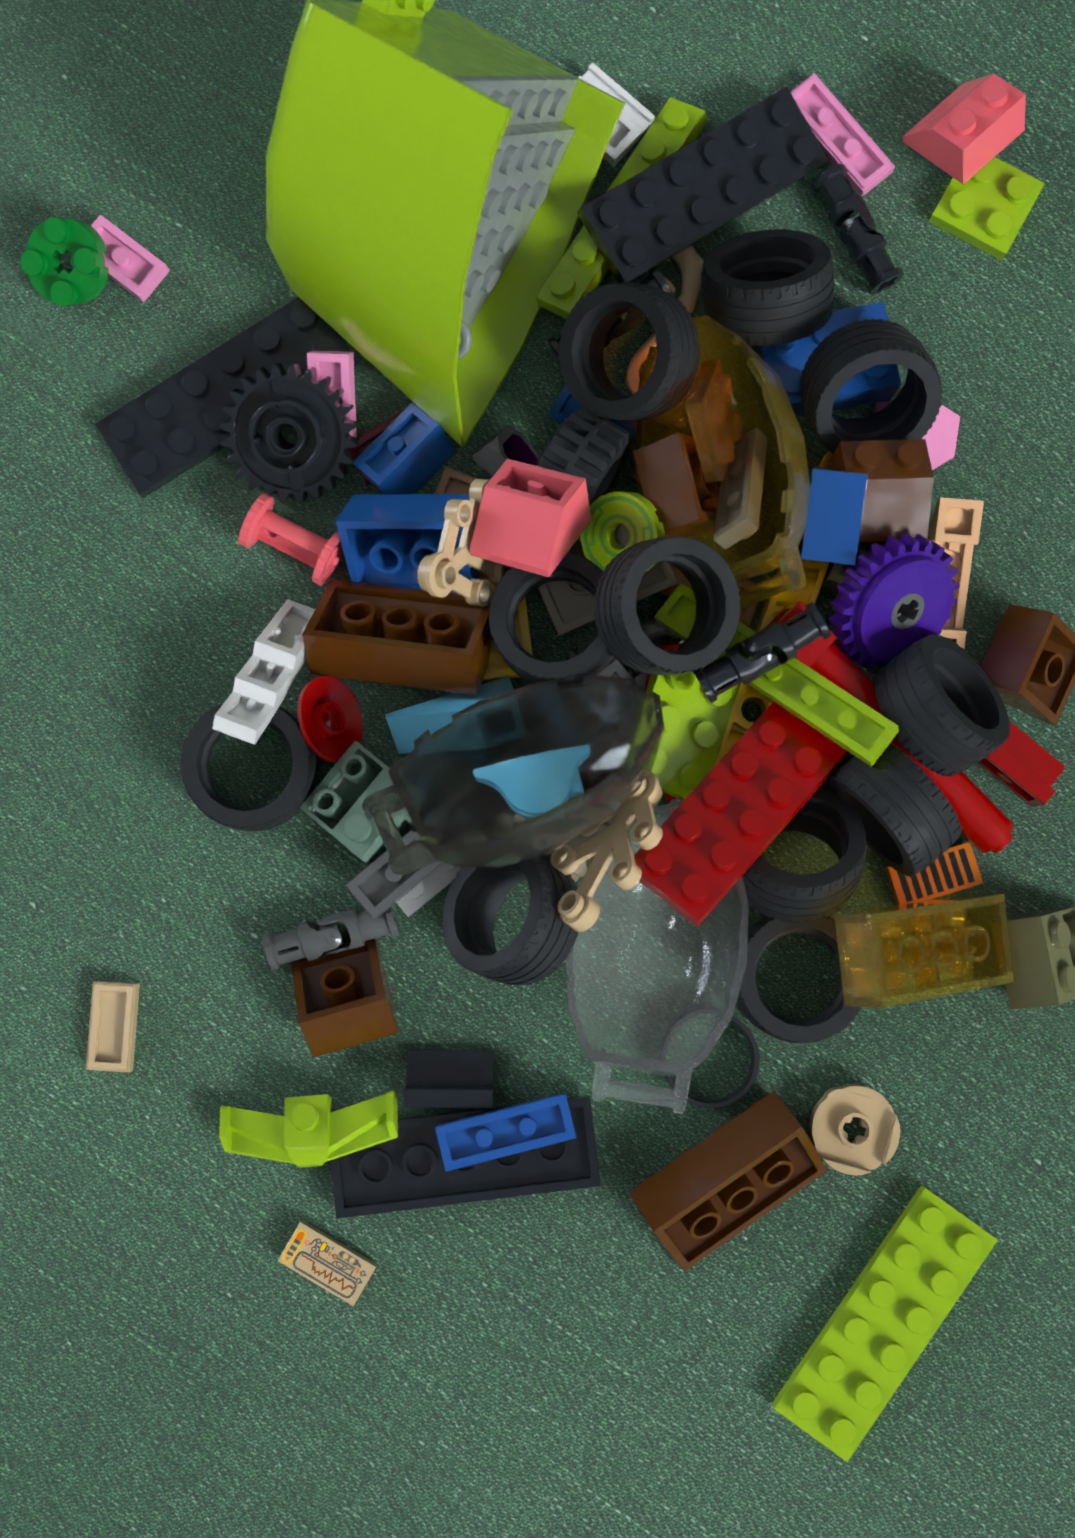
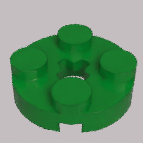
(43, 264)

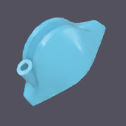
(537, 781)

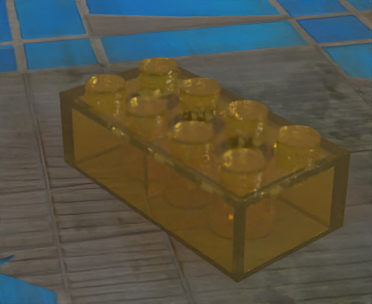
(923, 950)

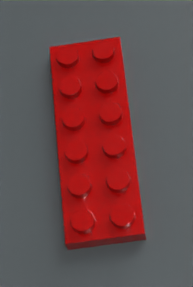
(737, 812)

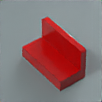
(1024, 767)

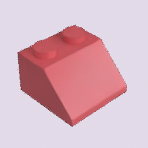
(970, 126)

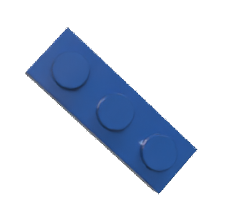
(505, 1131)

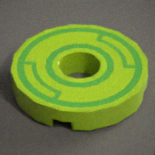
(607, 513)

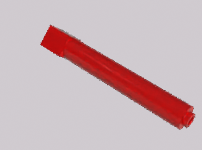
(978, 816)

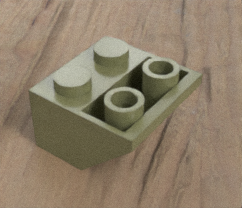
(1042, 958)

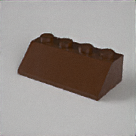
(398, 637)
(728, 1180)

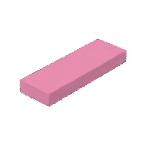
(841, 136)

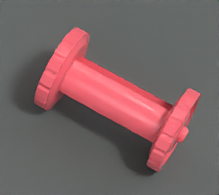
(291, 539)

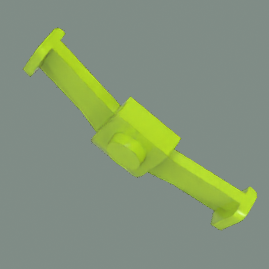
(309, 1129)

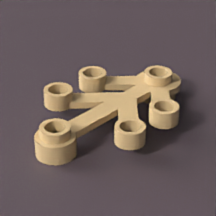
(439, 571)
(578, 907)

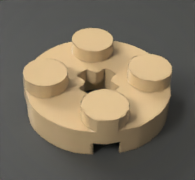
(866, 1151)

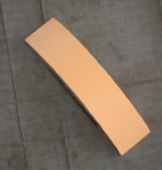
(957, 530)

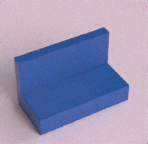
(406, 453)
(834, 516)

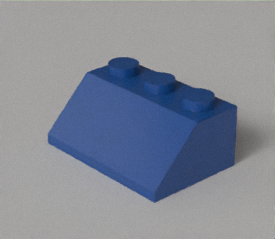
(391, 534)

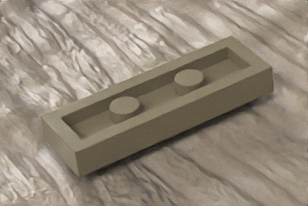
(741, 491)

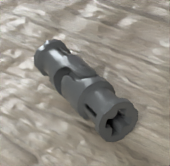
(326, 936)

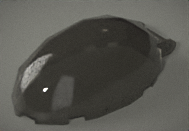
(470, 821)

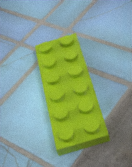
(884, 1323)

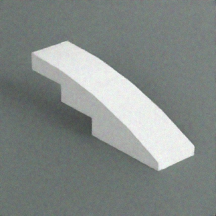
(266, 675)

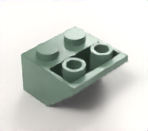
(339, 800)

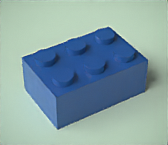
(866, 387)

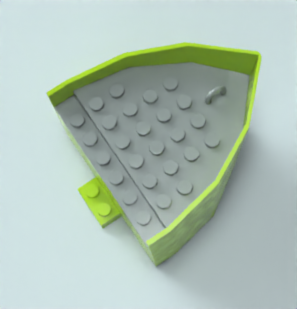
(427, 191)

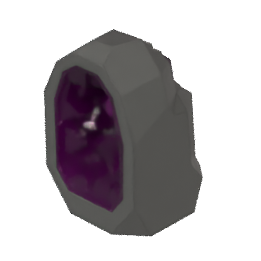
(504, 445)

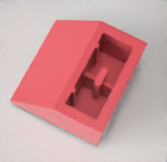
(530, 517)

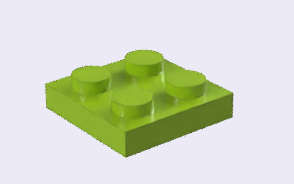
(988, 207)

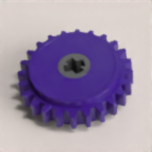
(893, 599)

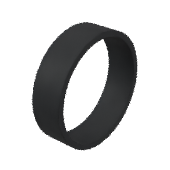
(747, 1084)

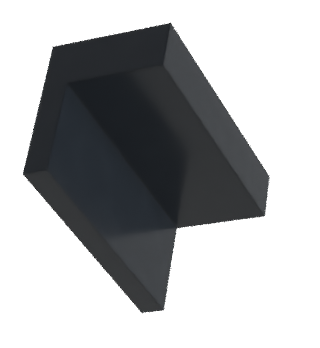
(450, 1078)

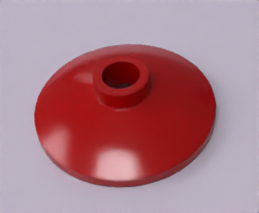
(329, 717)

